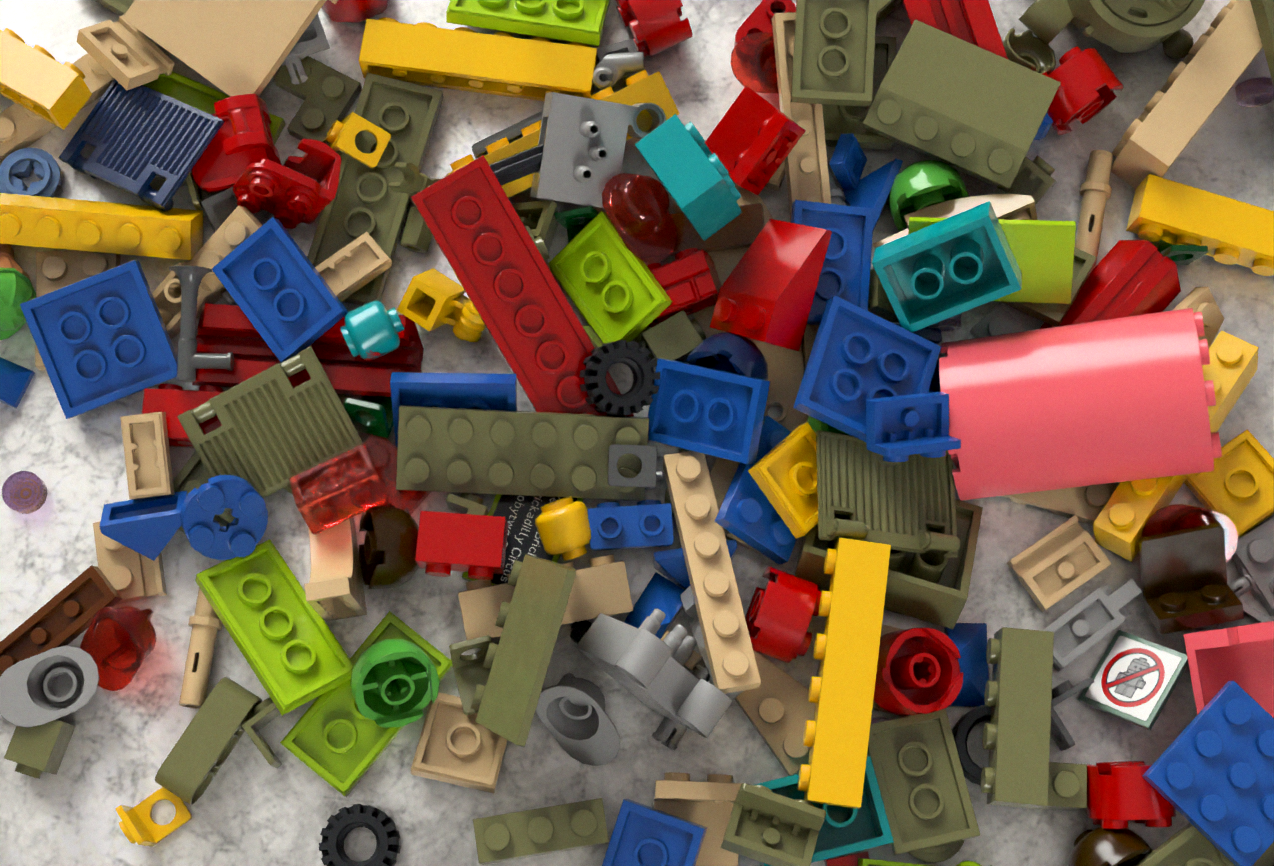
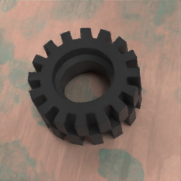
(642, 371)
(359, 816)

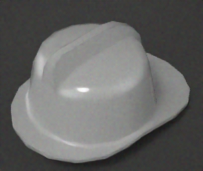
(47, 686)
(579, 721)

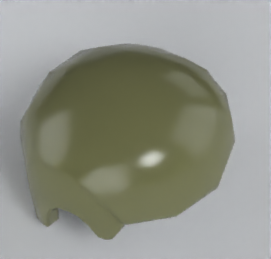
(1029, 51)

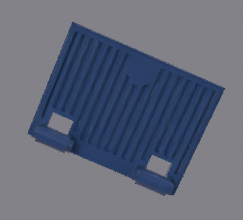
(140, 137)

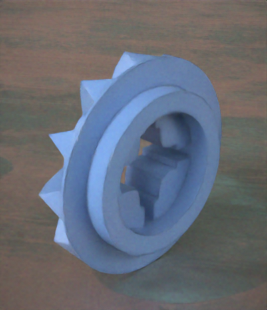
(20, 165)

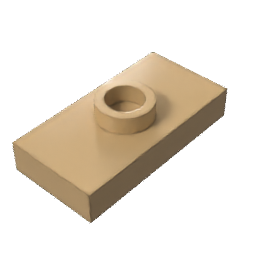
(354, 266)
(147, 455)

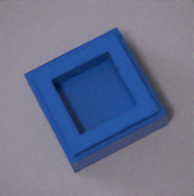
(848, 161)

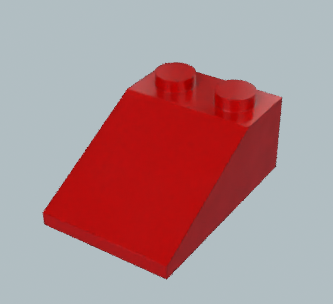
(773, 285)

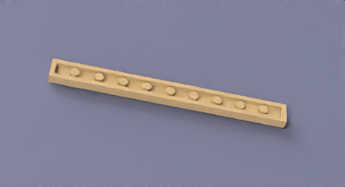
(807, 161)

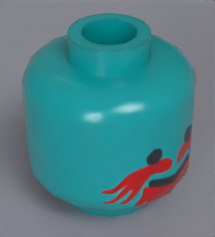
(372, 330)

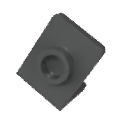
(650, 466)
(1060, 693)

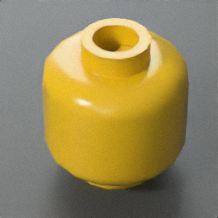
(564, 528)

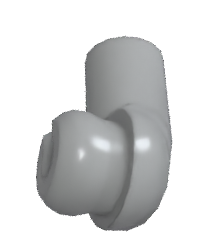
(615, 66)

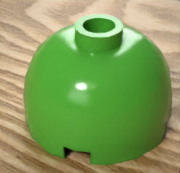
(921, 186)
(393, 682)

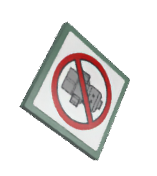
(1134, 679)

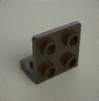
(1187, 579)

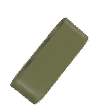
(207, 741)

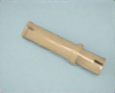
(1094, 193)
(200, 653)

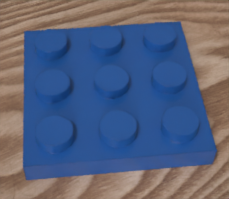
(101, 339)
(858, 360)
(1224, 775)

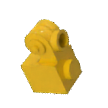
(438, 300)

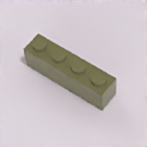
(1019, 718)

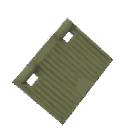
(272, 427)
(884, 498)

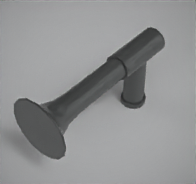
(188, 358)

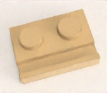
(124, 52)
(1058, 563)
(128, 571)

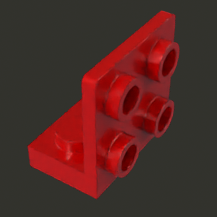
(753, 140)

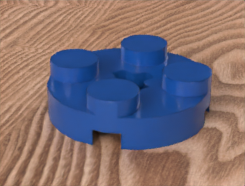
(211, 498)

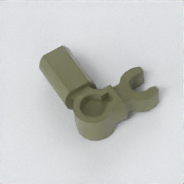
(416, 234)

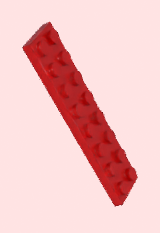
(510, 287)

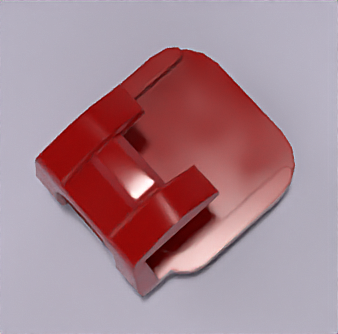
(239, 142)
(291, 194)

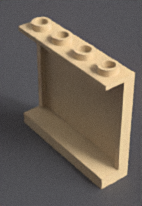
(227, 41)

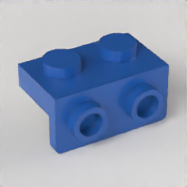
(909, 426)
(630, 526)

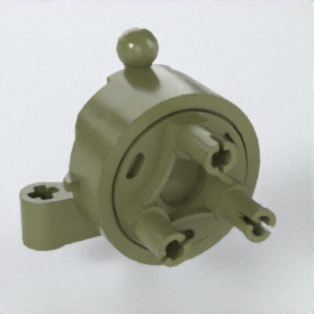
(1121, 24)

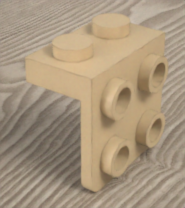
(702, 804)

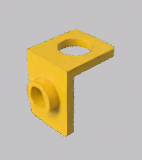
(343, 133)
(138, 821)

